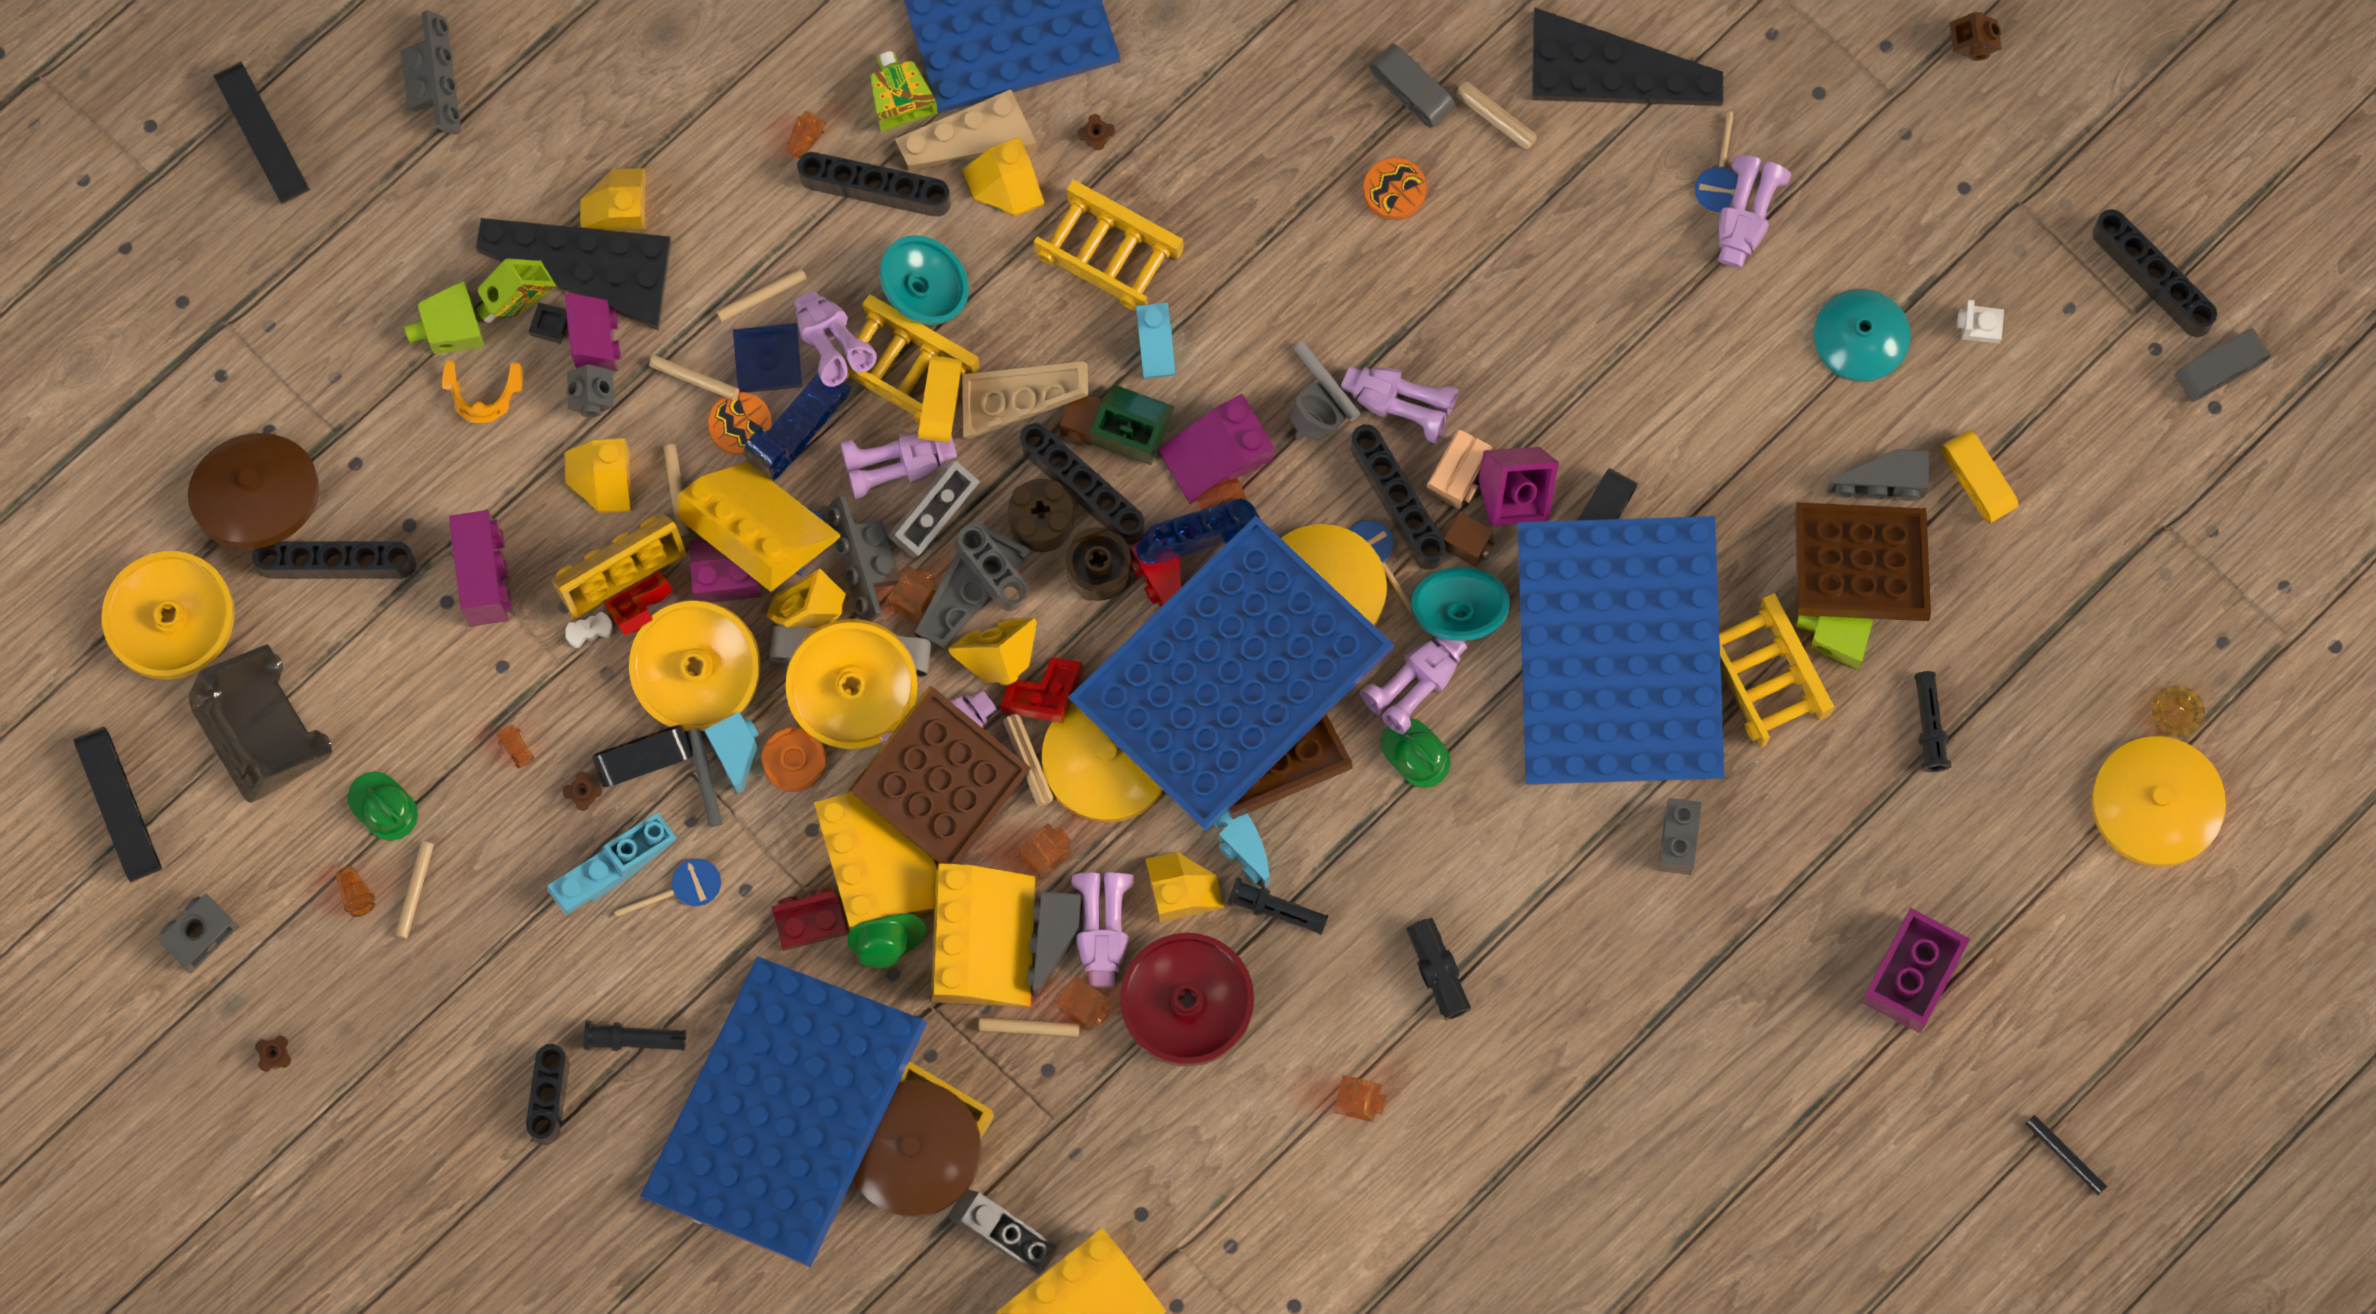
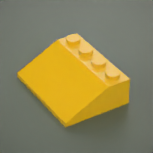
(754, 523)
(619, 565)
(874, 863)
(982, 936)
(1088, 1281)

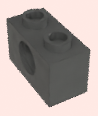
(1679, 836)
(216, 929)

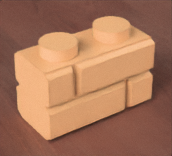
(1458, 470)

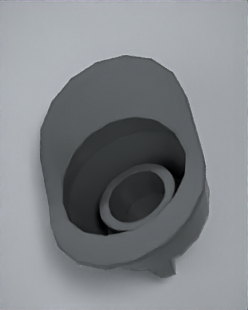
(1315, 413)

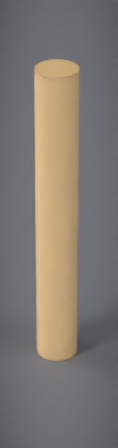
(761, 295)
(694, 377)
(675, 485)
(414, 890)
(1029, 1027)

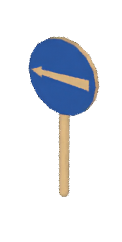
(1717, 185)
(1382, 542)
(693, 883)

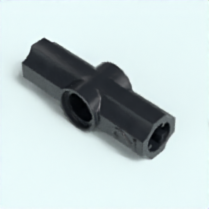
(1438, 969)

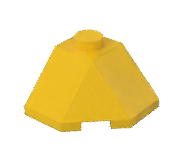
(1005, 179)
(616, 202)
(601, 474)
(807, 602)
(998, 652)
(1182, 887)

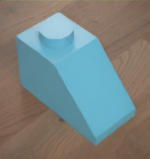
(1155, 340)
(734, 747)

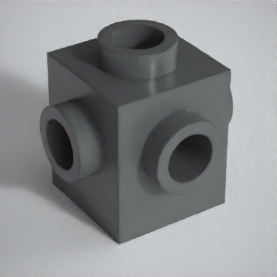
(590, 390)

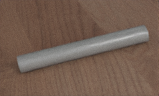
(1327, 381)

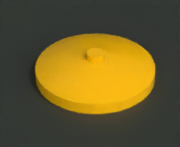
(1345, 564)
(168, 615)
(694, 665)
(850, 683)
(1092, 773)
(2158, 801)

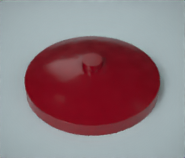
(1187, 999)

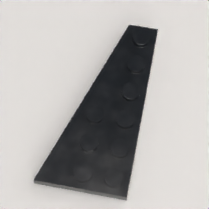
(1597, 66)
(594, 263)

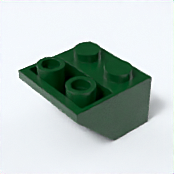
(1131, 424)

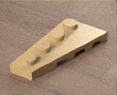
(966, 133)
(1012, 395)

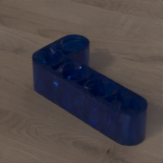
(779, 446)
(1195, 530)

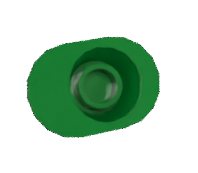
(1416, 754)
(382, 806)
(885, 939)

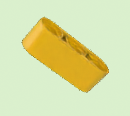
(940, 399)
(1979, 476)

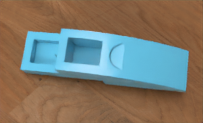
(1243, 842)
(613, 865)

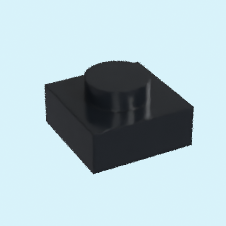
(549, 323)

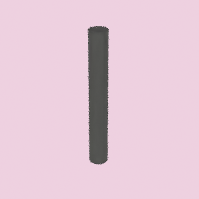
(704, 777)

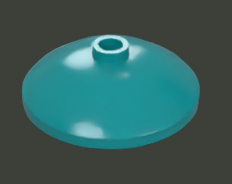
(932, 271)
(1857, 353)
(1460, 604)

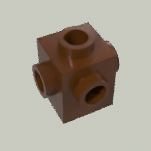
(1975, 36)

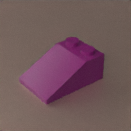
(1217, 447)

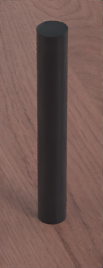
(2066, 1155)

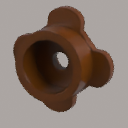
(1095, 141)
(582, 800)
(281, 1058)

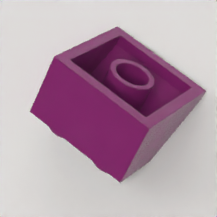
(591, 332)
(1517, 485)
(717, 577)

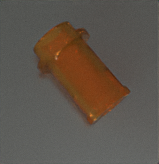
(515, 746)

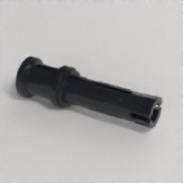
(1932, 735)
(1262, 901)
(617, 1036)

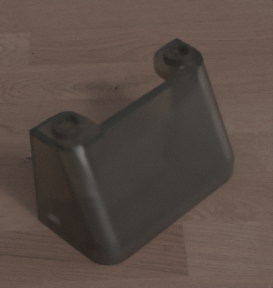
(255, 723)

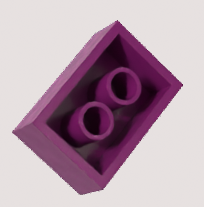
(480, 568)
(1915, 970)

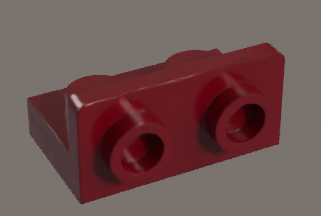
(809, 919)

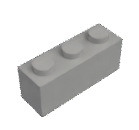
(933, 508)

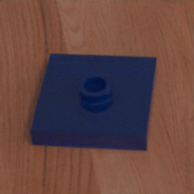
(767, 358)

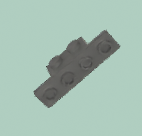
(431, 75)
(864, 556)

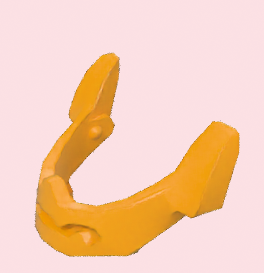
(478, 411)

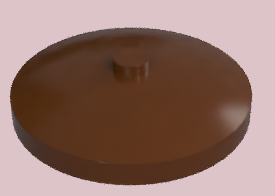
(253, 491)
(921, 1152)

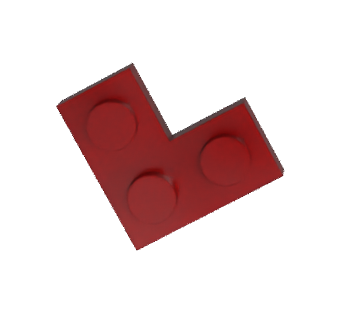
(630, 604)
(1048, 699)

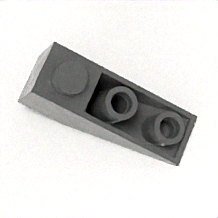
(1893, 474)
(1057, 930)
(1002, 1230)

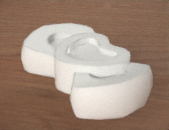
(589, 629)

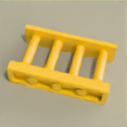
(1109, 215)
(904, 330)
(1801, 672)

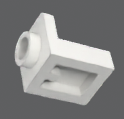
(1980, 323)

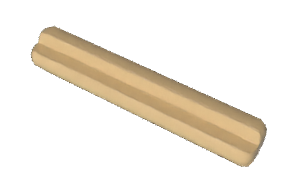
(1496, 115)
(1025, 751)

